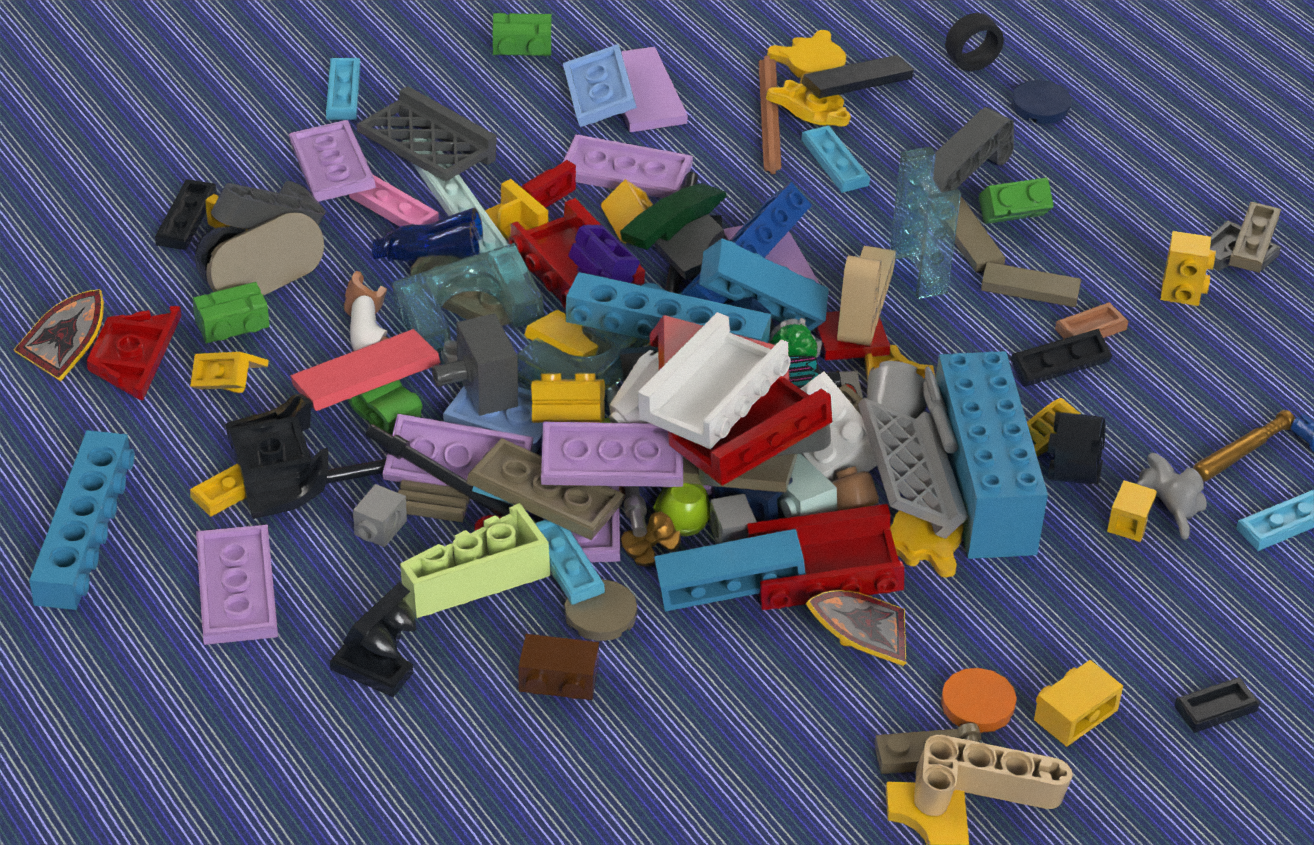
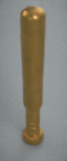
(1231, 453)

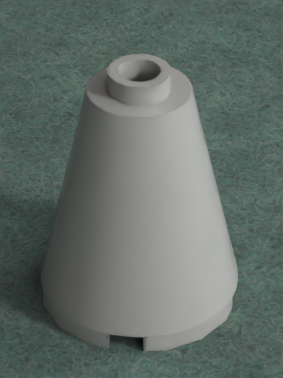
(897, 387)

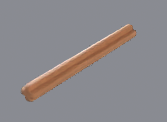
(769, 117)

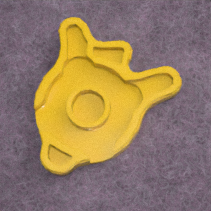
(809, 54)
(807, 106)
(917, 542)

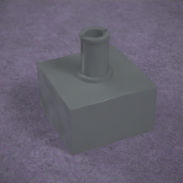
(483, 364)

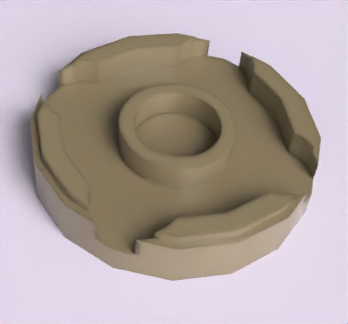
(603, 615)

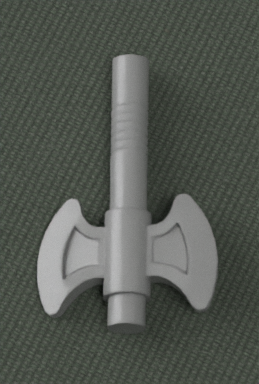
(938, 411)

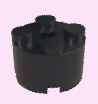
(1077, 448)

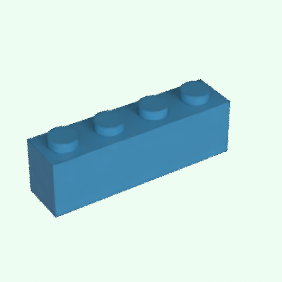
(745, 274)
(727, 569)

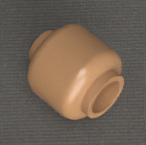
(855, 489)

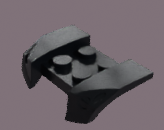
(276, 458)

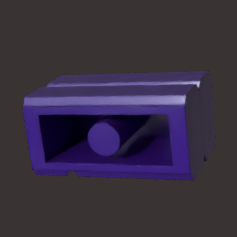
(602, 254)

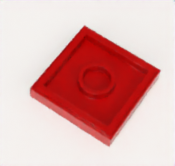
(835, 350)

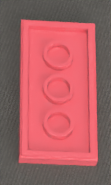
(365, 369)

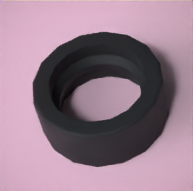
(963, 30)

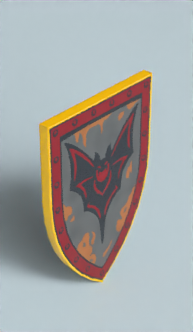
(64, 333)
(863, 623)

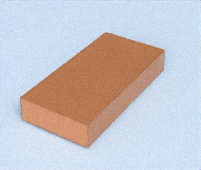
(1102, 317)

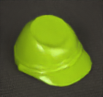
(685, 506)

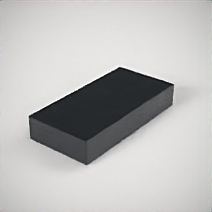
(1216, 704)

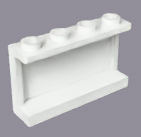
(711, 383)

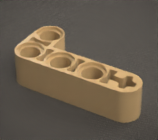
(986, 771)

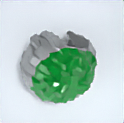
(798, 336)

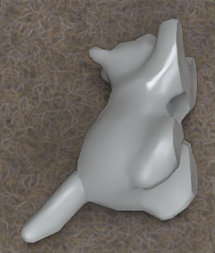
(1178, 492)

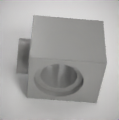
(380, 515)
(730, 518)

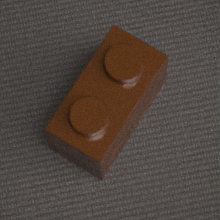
(558, 666)

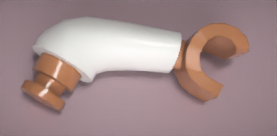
(362, 306)

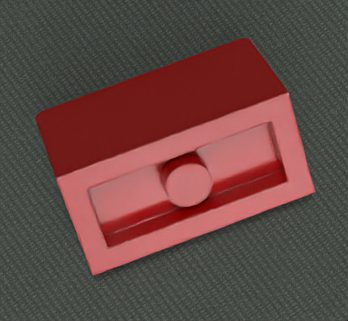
(552, 184)

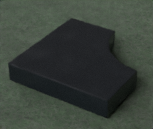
(373, 670)

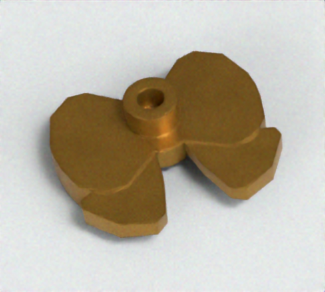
(659, 530)

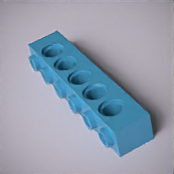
(637, 309)
(81, 520)

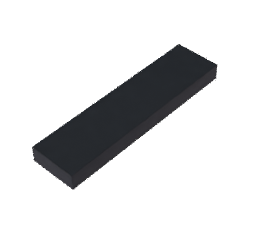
(857, 76)

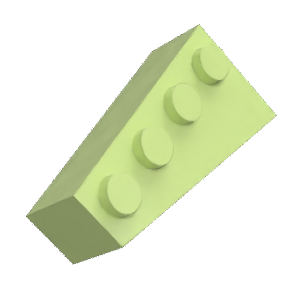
(477, 564)

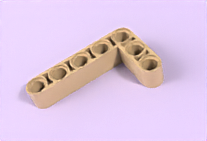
(864, 293)

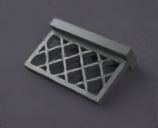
(436, 123)

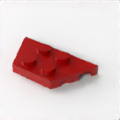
(132, 349)

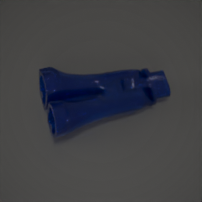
(450, 236)

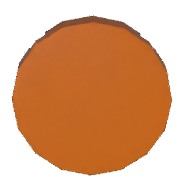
(978, 698)

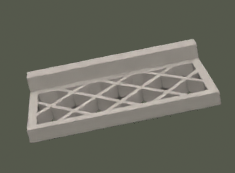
(924, 457)

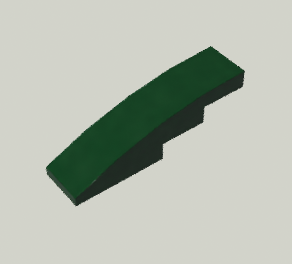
(671, 215)

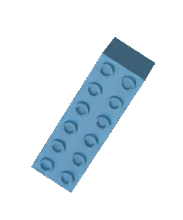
(994, 456)

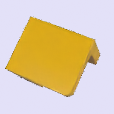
(1131, 511)

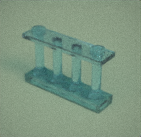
(924, 222)

